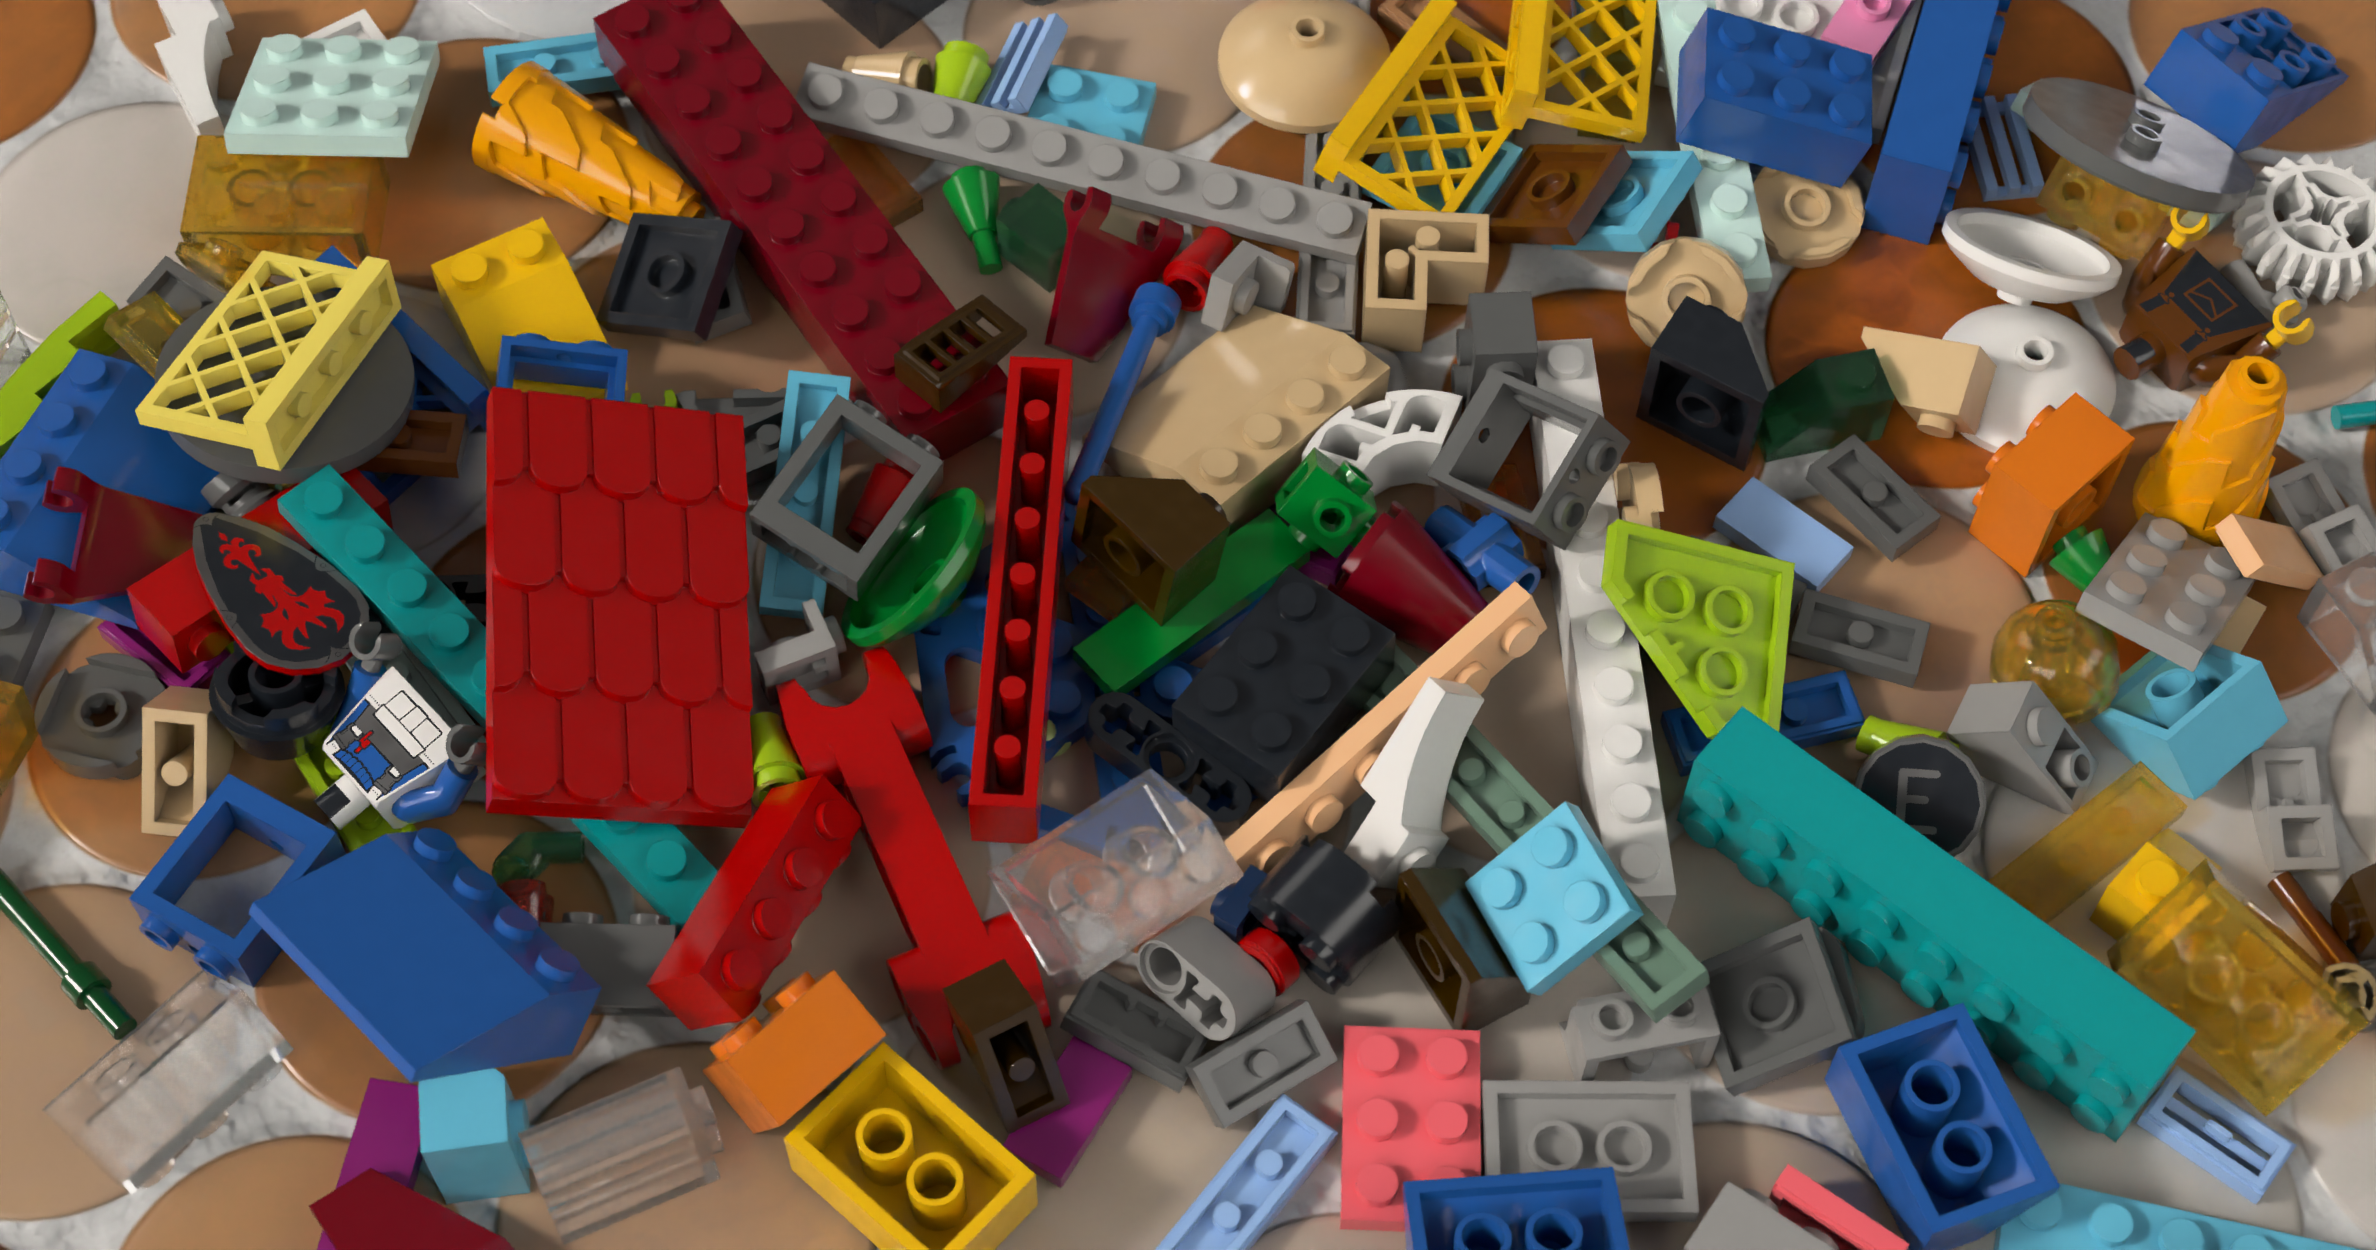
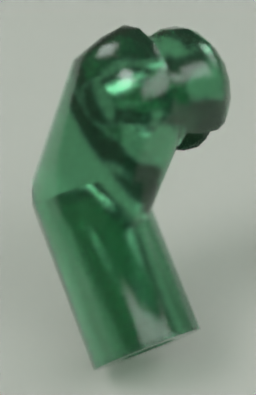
(535, 851)

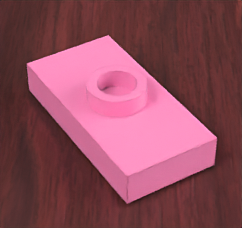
(1867, 24)

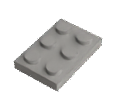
(2166, 591)
(1623, 1125)

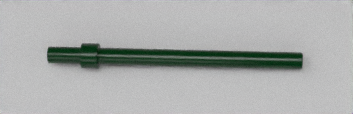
(81, 980)

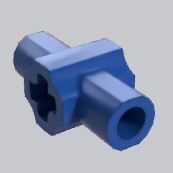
(1483, 550)

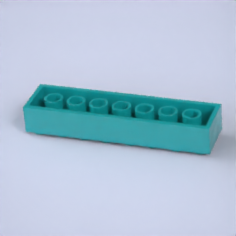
(1931, 924)

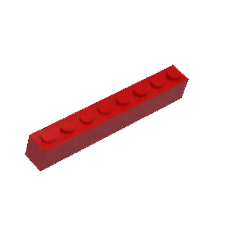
(1022, 603)

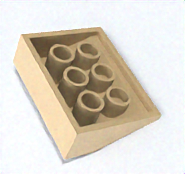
(1244, 409)

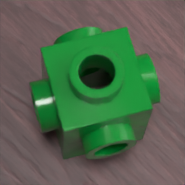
(1327, 504)

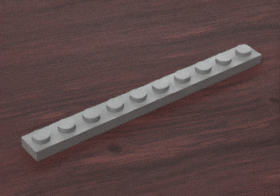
(1077, 159)

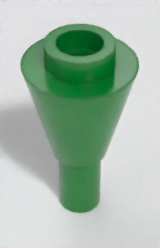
(975, 202)
(2080, 556)

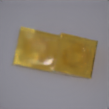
(215, 262)

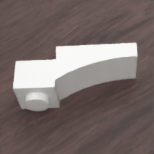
(195, 57)
(1413, 782)

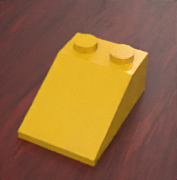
(512, 289)

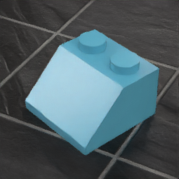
(2192, 723)
(473, 1136)

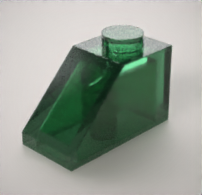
(1826, 406)

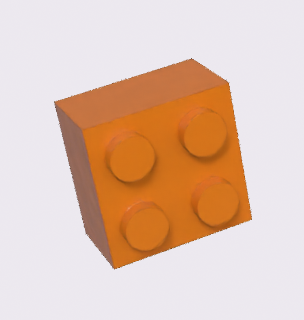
(2048, 482)
(794, 1051)

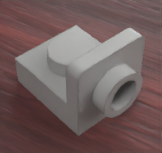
(1244, 280)
(807, 658)

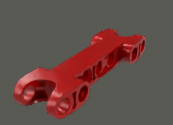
(868, 753)

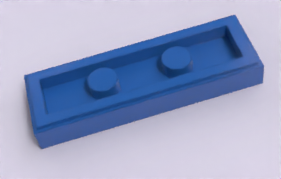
(1811, 715)

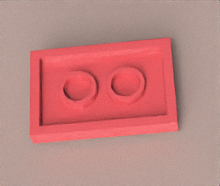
(1405, 1117)

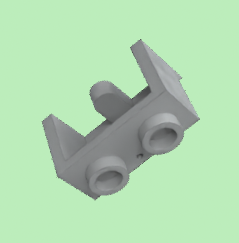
(1618, 1027)

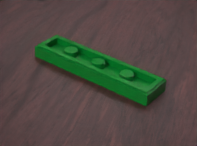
(1137, 646)

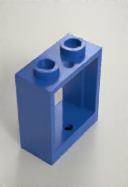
(581, 364)
(259, 816)

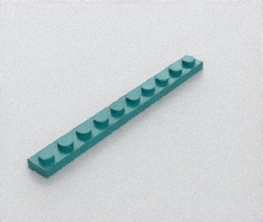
(453, 648)

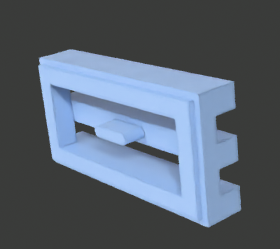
(1023, 64)
(2023, 147)
(2210, 1143)

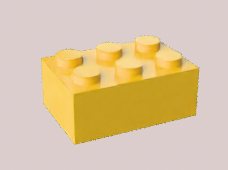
(909, 1162)

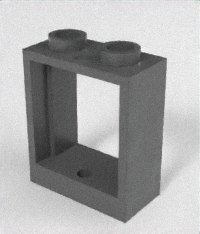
(1502, 411)
(813, 547)

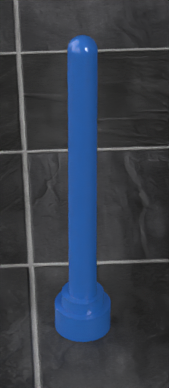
(1151, 316)

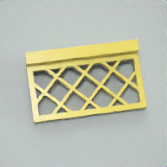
(314, 365)

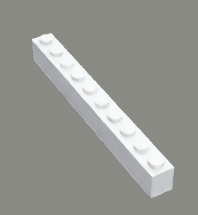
(1602, 658)

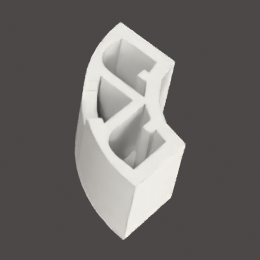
(1391, 438)

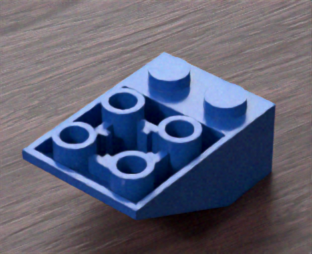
(2244, 76)

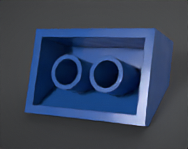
(1939, 1130)
(1516, 1212)

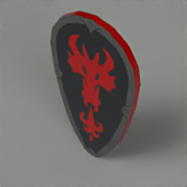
(276, 595)

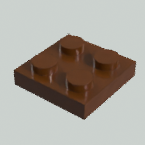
(1555, 193)

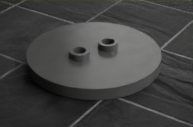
(2138, 145)
(350, 431)

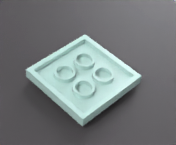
(333, 97)

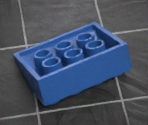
(92, 428)
(431, 957)

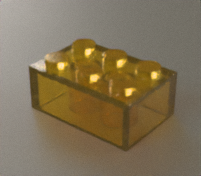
(286, 202)
(2245, 986)

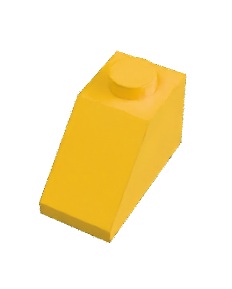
(2145, 882)

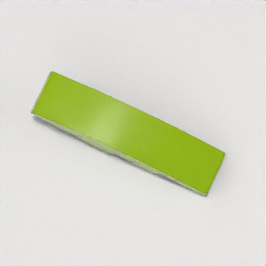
(43, 367)

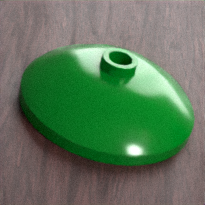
(923, 574)

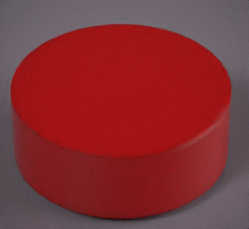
(1274, 956)

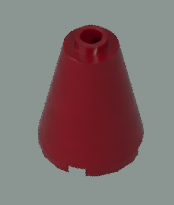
(1408, 582)

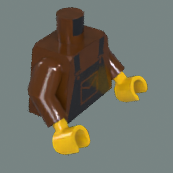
(2190, 319)

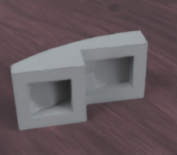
(2311, 505)
(2289, 811)

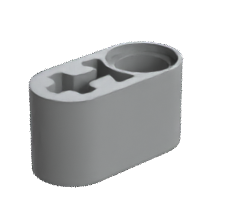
(1206, 977)

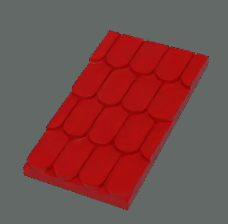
(616, 612)

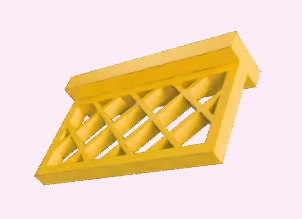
(1531, 57)
(1386, 98)

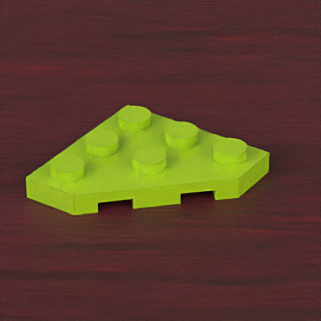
(1705, 618)

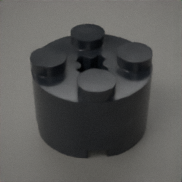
(1325, 912)

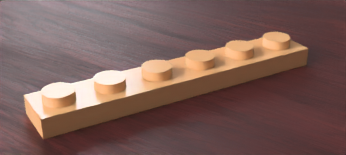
(1333, 781)

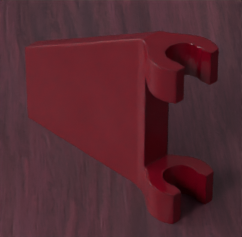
(1102, 274)
(115, 544)
(387, 1215)

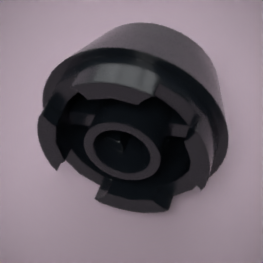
(273, 711)

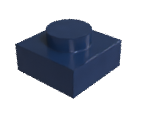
(1231, 908)

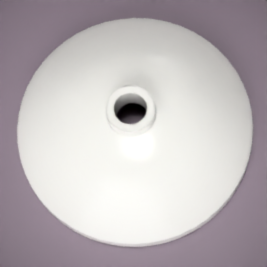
(2029, 257)
(2022, 387)

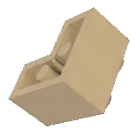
(1415, 262)

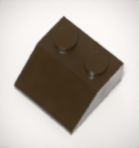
(1151, 538)
(1455, 949)

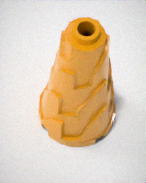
(566, 149)
(2219, 454)

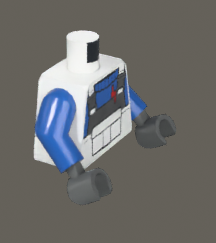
(395, 744)

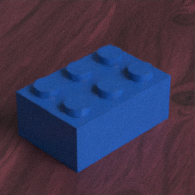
(1774, 98)

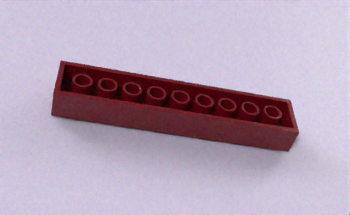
(800, 208)

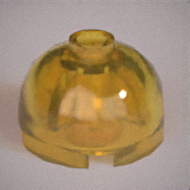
(2063, 653)

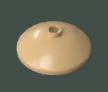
(1300, 61)

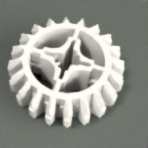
(2311, 245)

